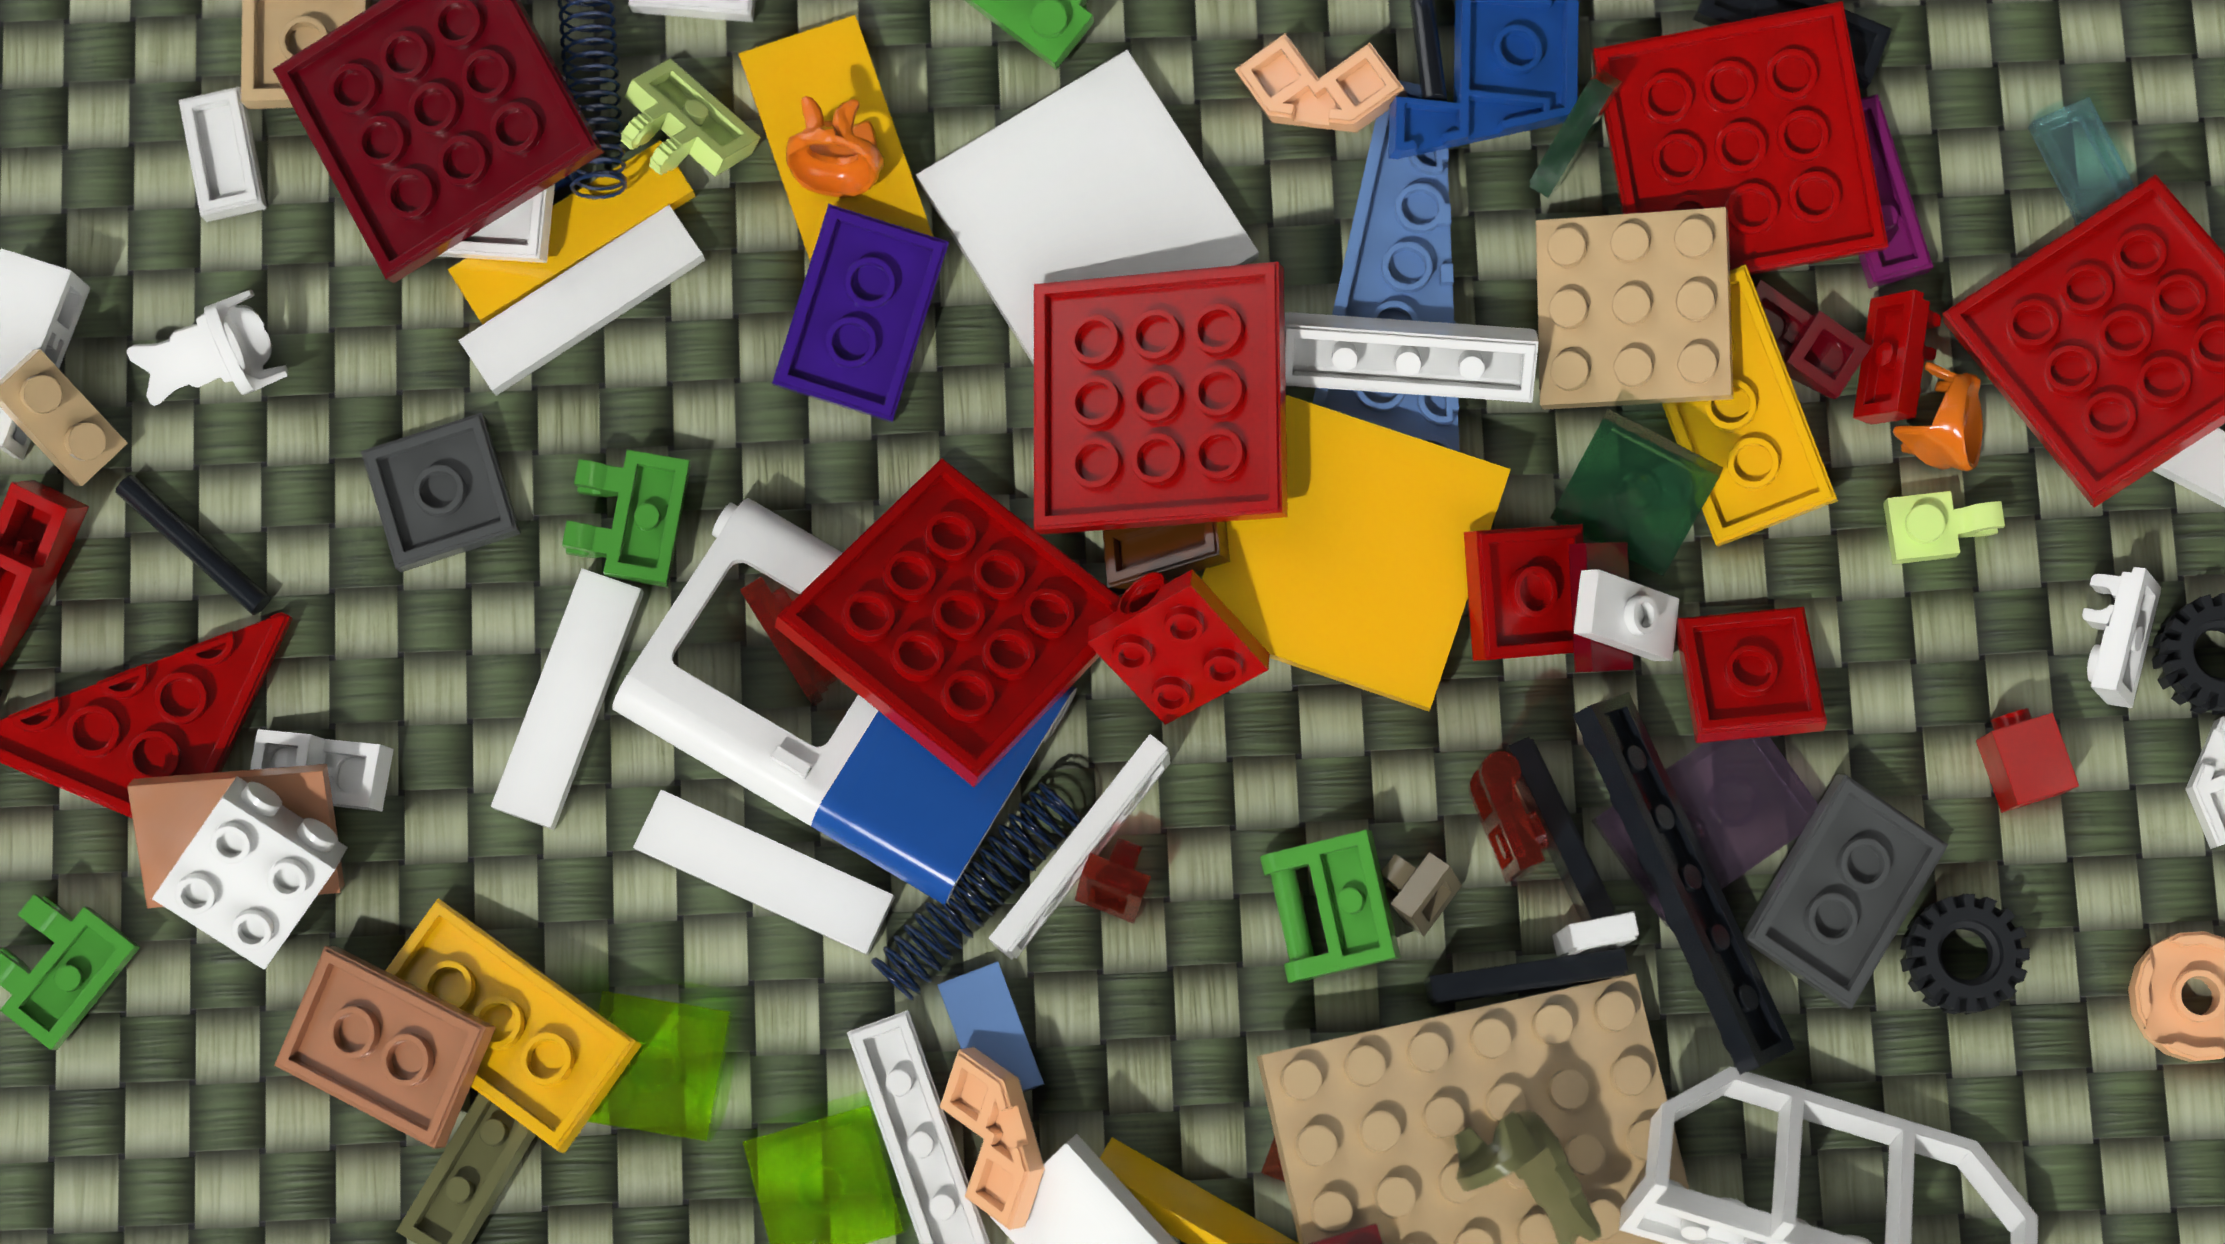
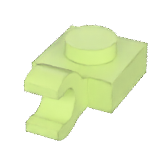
(1929, 526)

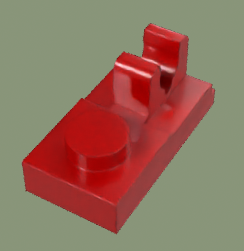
(1894, 364)

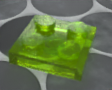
(674, 1074)
(825, 1182)

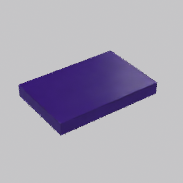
(860, 313)

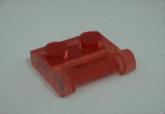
(1512, 833)

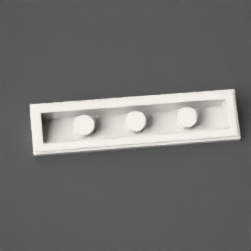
(1410, 357)

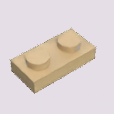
(58, 418)

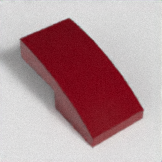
(1812, 346)

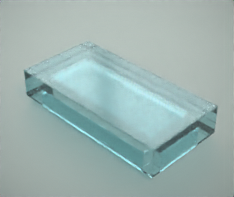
(2081, 158)

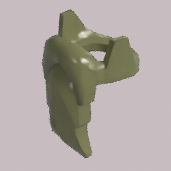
(1534, 1153)

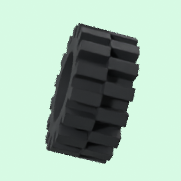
(2178, 656)
(2002, 944)

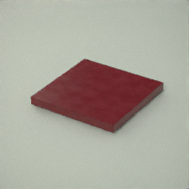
(436, 121)

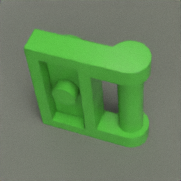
(1349, 902)

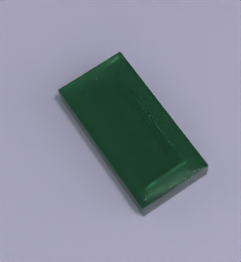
(1574, 133)

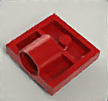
(1176, 644)

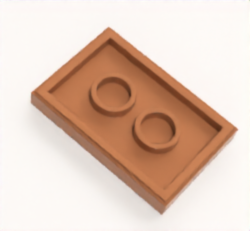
(174, 808)
(385, 1046)

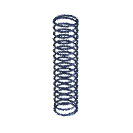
(594, 93)
(1059, 807)

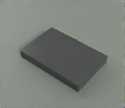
(1843, 891)

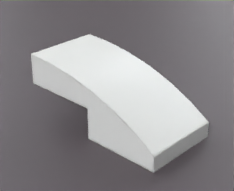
(355, 769)

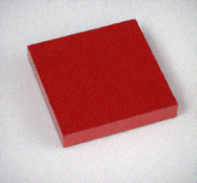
(1520, 591)
(1750, 674)

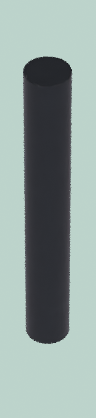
(1428, 50)
(192, 544)

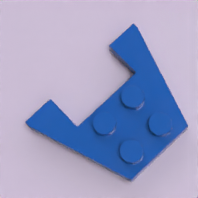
(1509, 77)

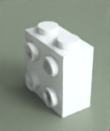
(251, 871)

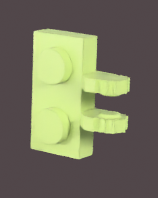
(690, 117)

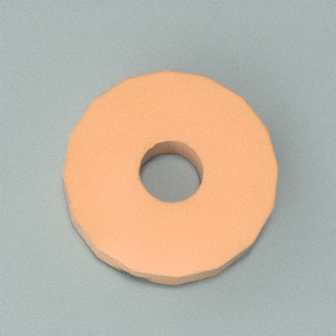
(2158, 1001)

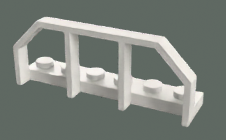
(1677, 1215)

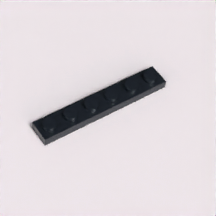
(1684, 883)

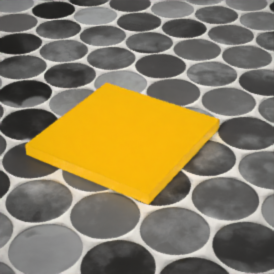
(1368, 561)

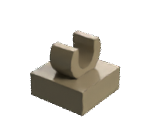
(1421, 891)

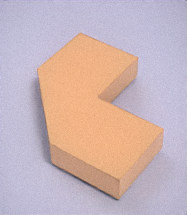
(1339, 100)
(1009, 1160)

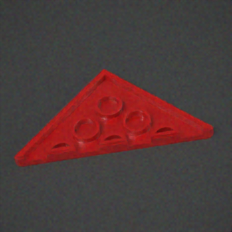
(146, 720)

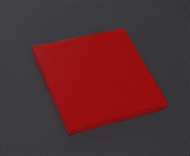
(1754, 123)
(2109, 339)
(1160, 399)
(952, 621)

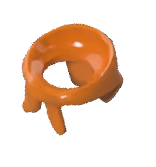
(833, 154)
(1956, 429)

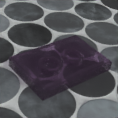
(1739, 803)

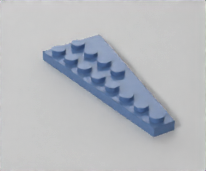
(1401, 271)

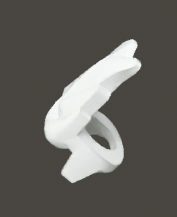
(223, 344)

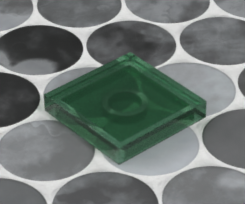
(1637, 491)

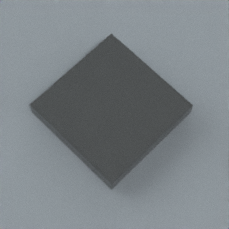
(440, 492)

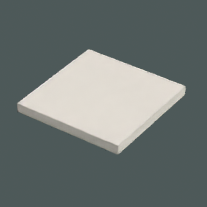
(1082, 192)

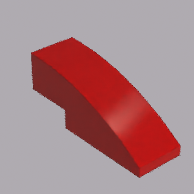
(34, 542)

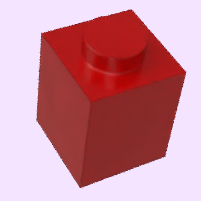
(2026, 759)

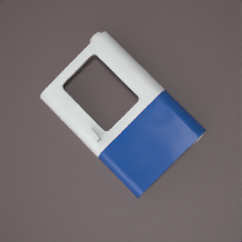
(870, 780)

